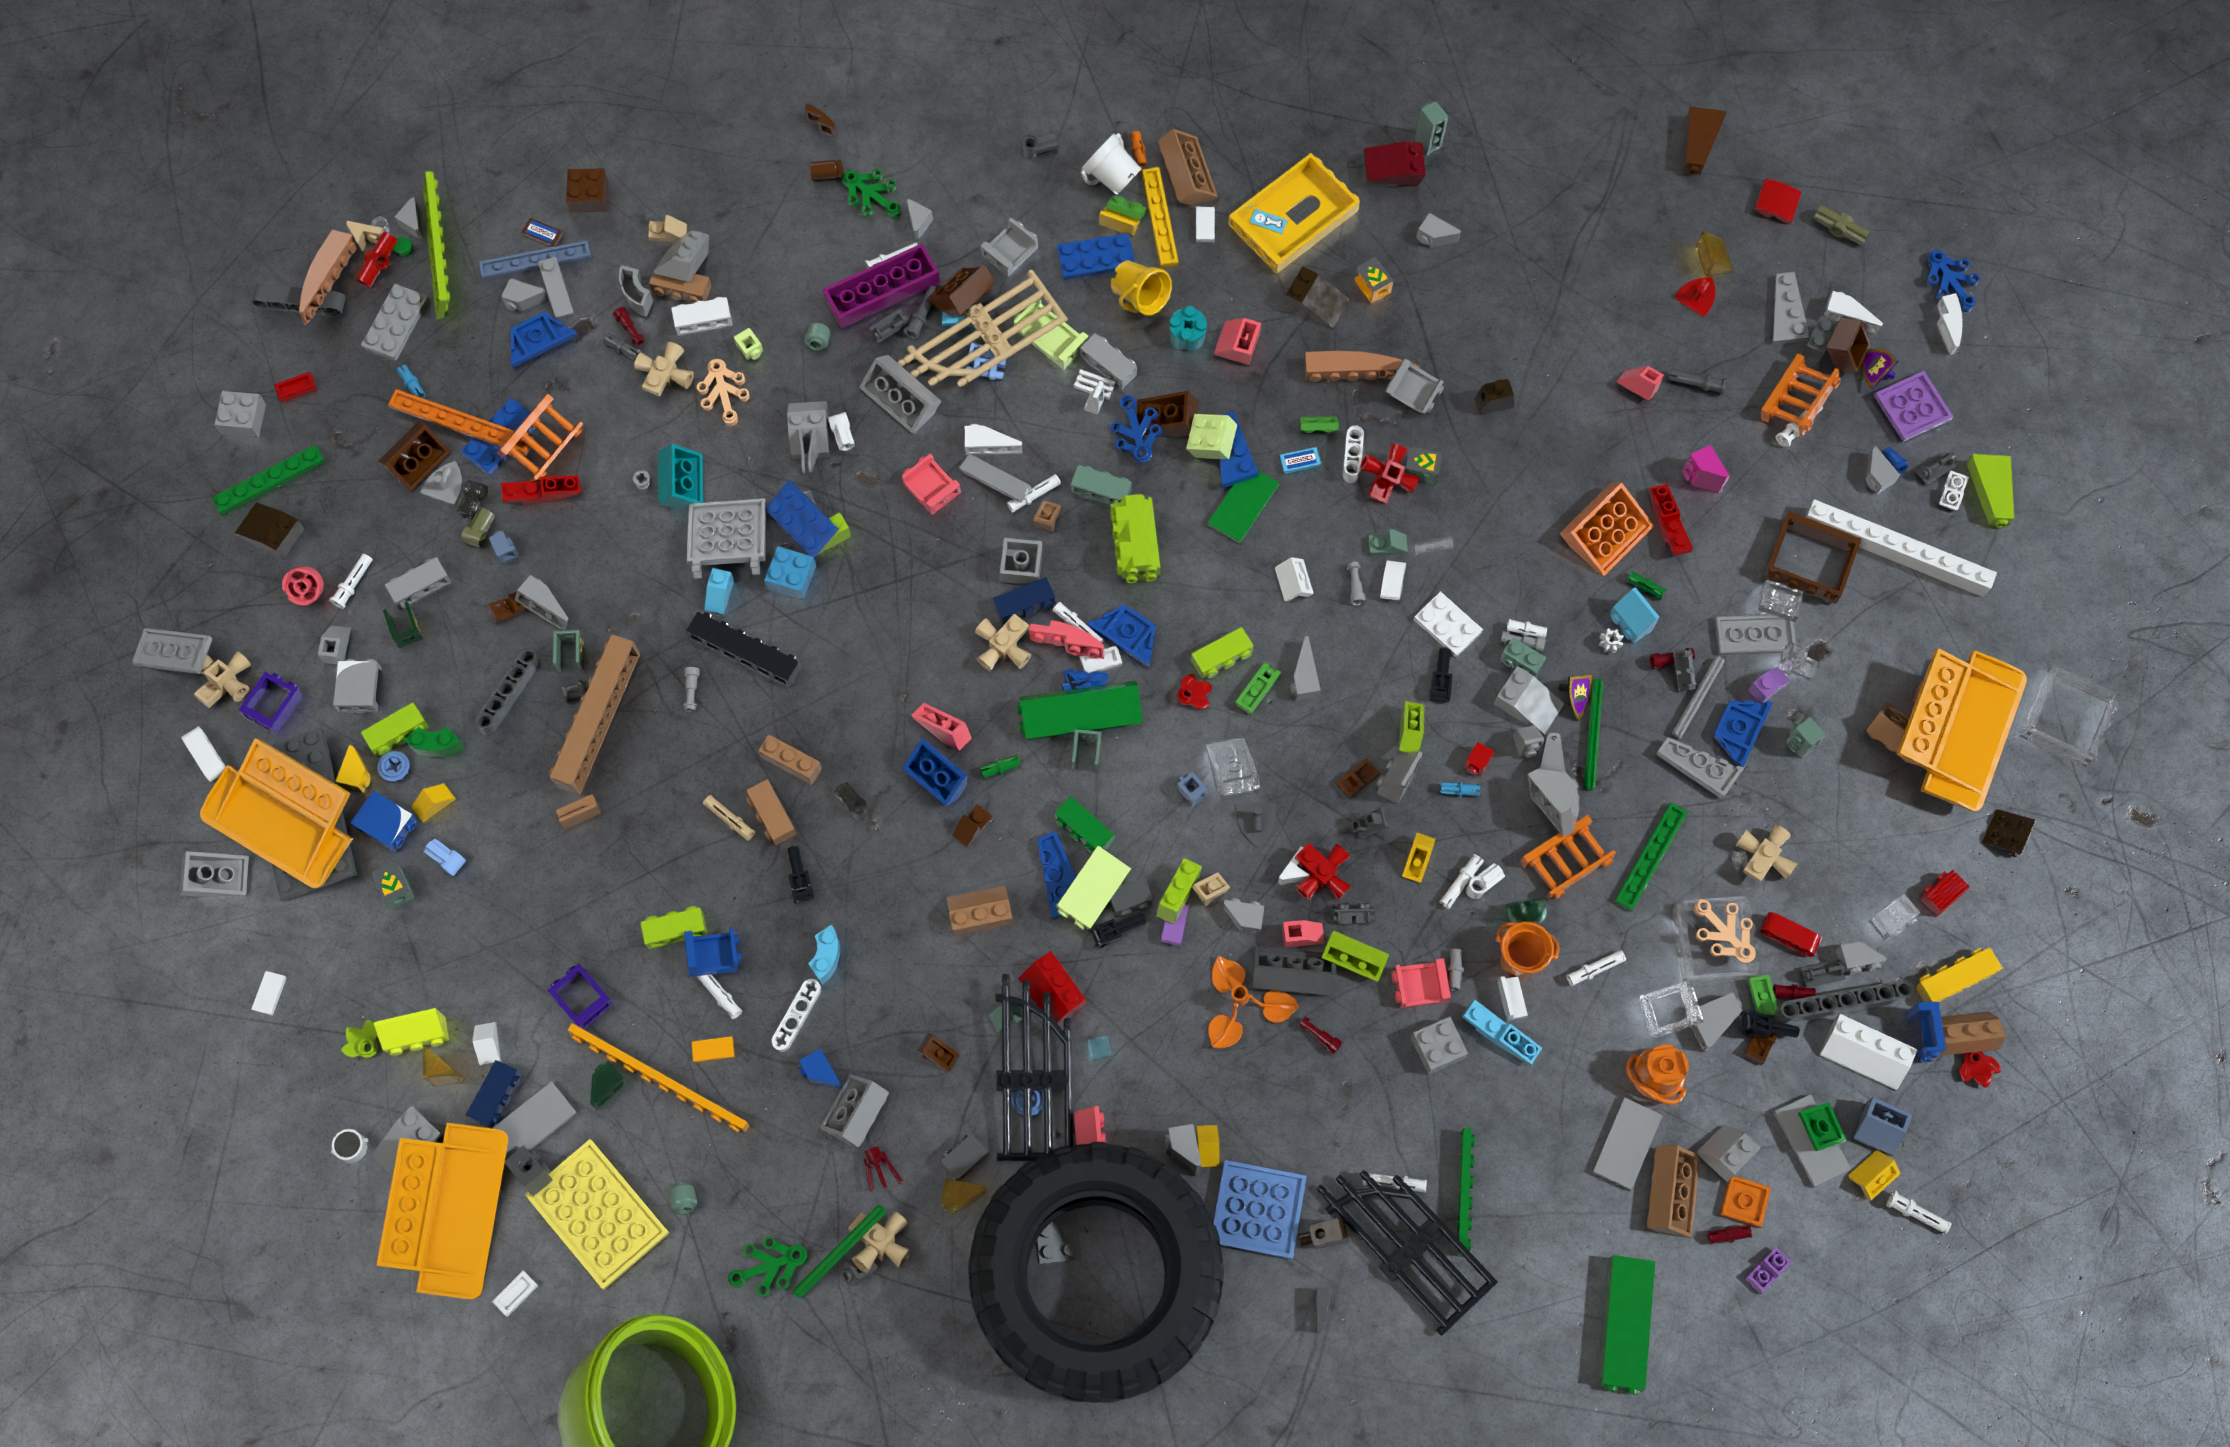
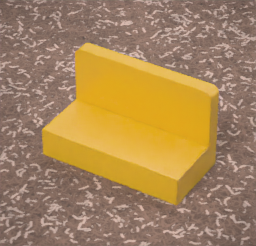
(1118, 222)
(1875, 1174)

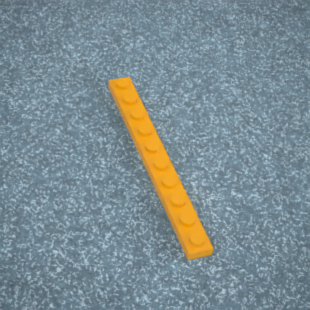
(665, 1083)

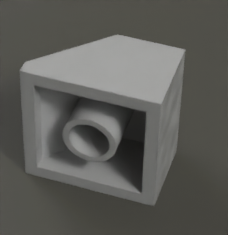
(1728, 1151)

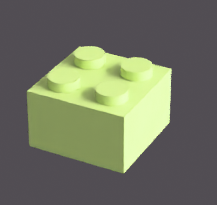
(1211, 436)

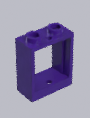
(284, 710)
(593, 1010)

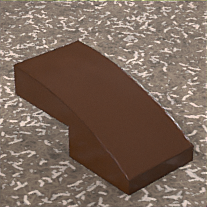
(824, 123)
(506, 608)
(1358, 778)
(1759, 1048)

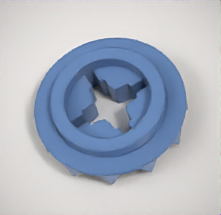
(384, 766)
(1038, 1099)

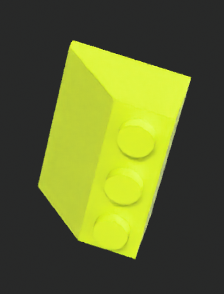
(412, 1031)

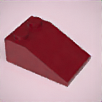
(1395, 163)

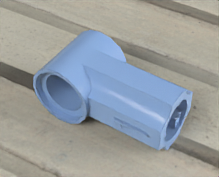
(448, 859)

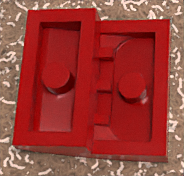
(1777, 200)

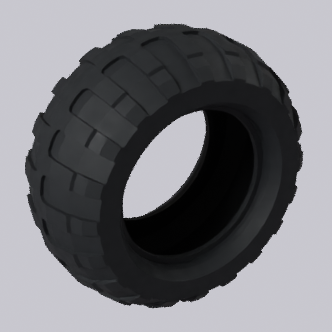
(1114, 1179)

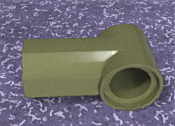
(477, 531)

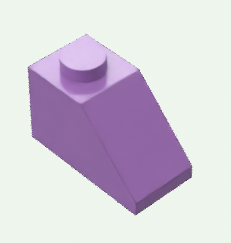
(1768, 685)

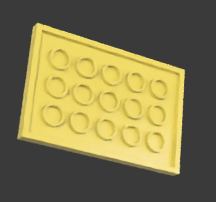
(598, 1214)

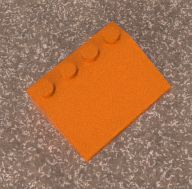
(1607, 528)

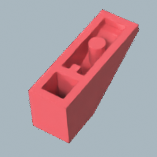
(943, 726)

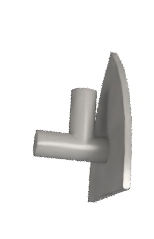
(444, 484)

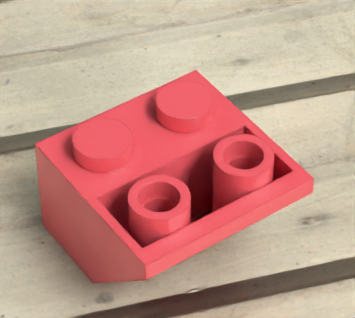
(1238, 340)
(1088, 1125)

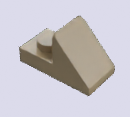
(667, 230)
(364, 232)
(1210, 888)

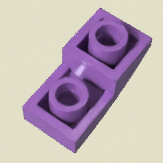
(1174, 932)
(1768, 1270)

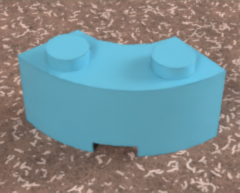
(827, 954)

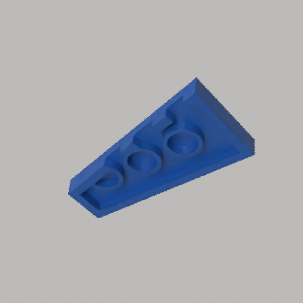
(1240, 464)

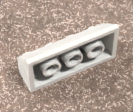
(1868, 1052)

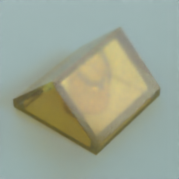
(1713, 255)
(437, 1071)

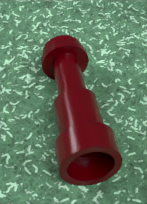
(622, 316)
(1658, 660)
(1331, 1043)

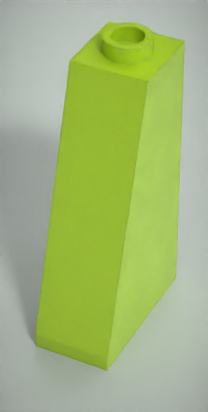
(1994, 487)

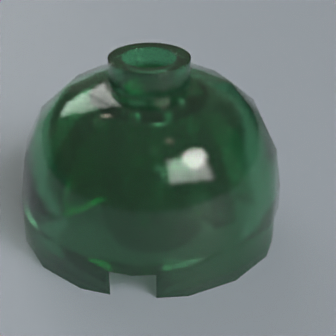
(1528, 911)

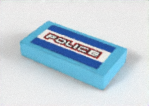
(1300, 460)

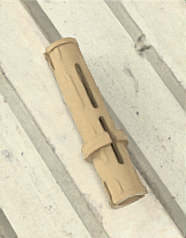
(745, 831)

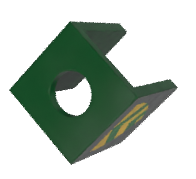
(399, 638)

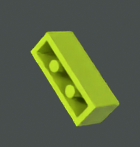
(1222, 653)
(1411, 727)
(394, 729)
(1178, 891)
(671, 927)
(1355, 956)

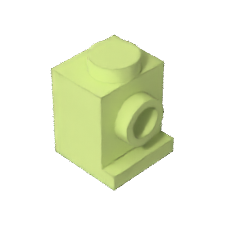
(748, 344)

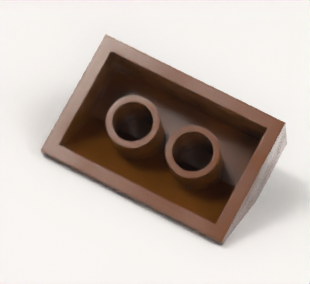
(962, 290)
(414, 456)

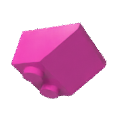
(1706, 470)

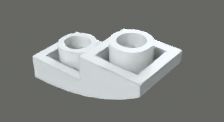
(1953, 490)
(1393, 580)

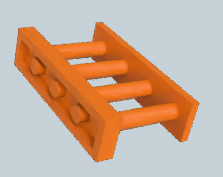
(1788, 382)
(533, 420)
(1550, 849)

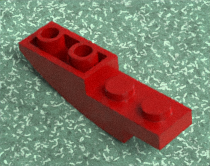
(542, 491)
(1669, 520)

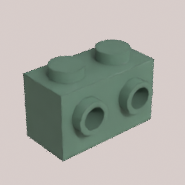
(1522, 656)
(1805, 737)

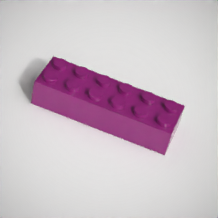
(881, 286)

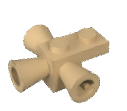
(663, 370)
(1003, 642)
(223, 680)
(1766, 854)
(881, 1242)

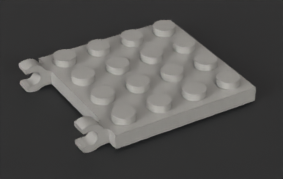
(726, 534)

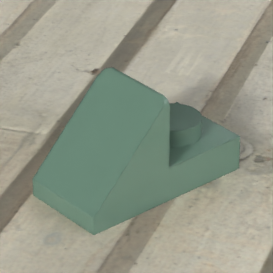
(1388, 544)
(1015, 1016)

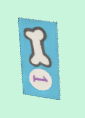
(1268, 221)

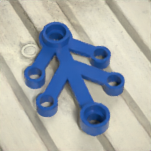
(1951, 277)
(1137, 431)

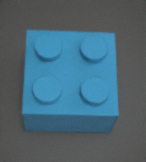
(790, 573)

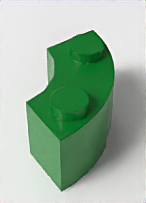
(434, 744)

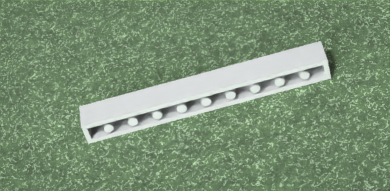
(1906, 550)

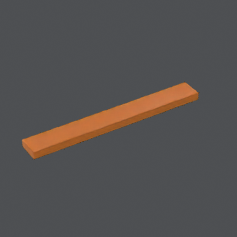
(454, 420)

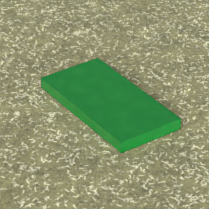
(1243, 506)

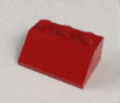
(1049, 976)

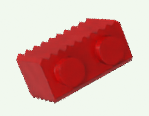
(1944, 893)

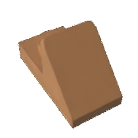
(1046, 516)

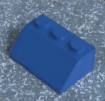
(936, 773)

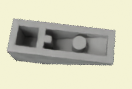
(556, 287)
(538, 598)
(1305, 679)

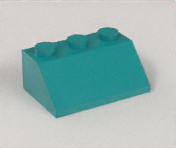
(679, 477)

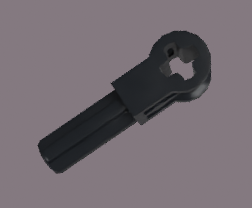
(1442, 680)
(799, 879)
(1110, 931)
(1760, 1025)

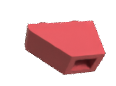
(1642, 381)
(1302, 933)

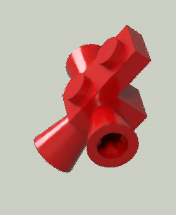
(1388, 474)
(1322, 871)

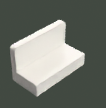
(1293, 579)
(1512, 998)

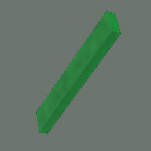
(1651, 857)

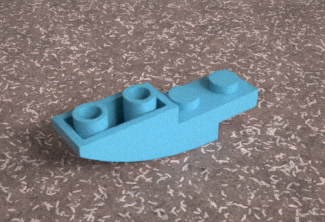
(1501, 1033)

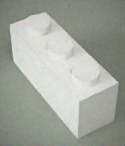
(702, 316)

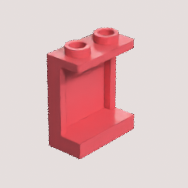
(930, 484)
(1421, 984)

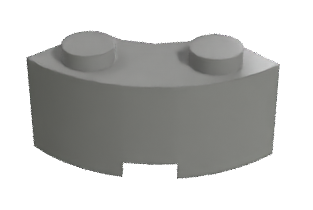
(635, 295)

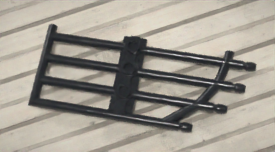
(1033, 1080)
(1413, 1247)

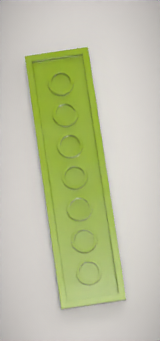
(436, 248)

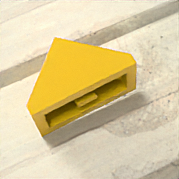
(432, 801)
(1208, 1145)

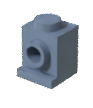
(503, 547)
(1191, 780)

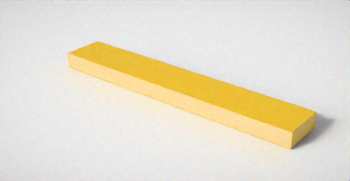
(1159, 217)

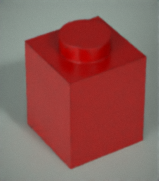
(1478, 759)

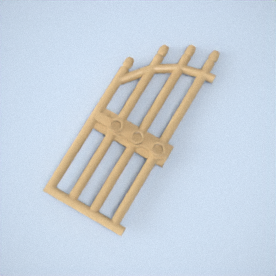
(989, 332)

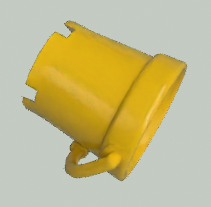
(1141, 286)

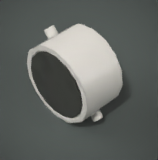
(349, 1145)

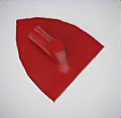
(1697, 295)

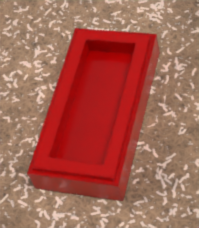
(295, 387)

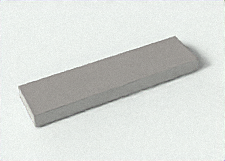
(995, 478)

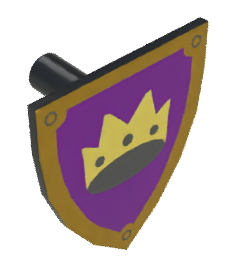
(1578, 693)

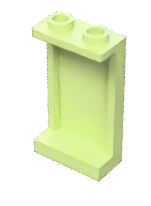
(1060, 344)
(1092, 888)

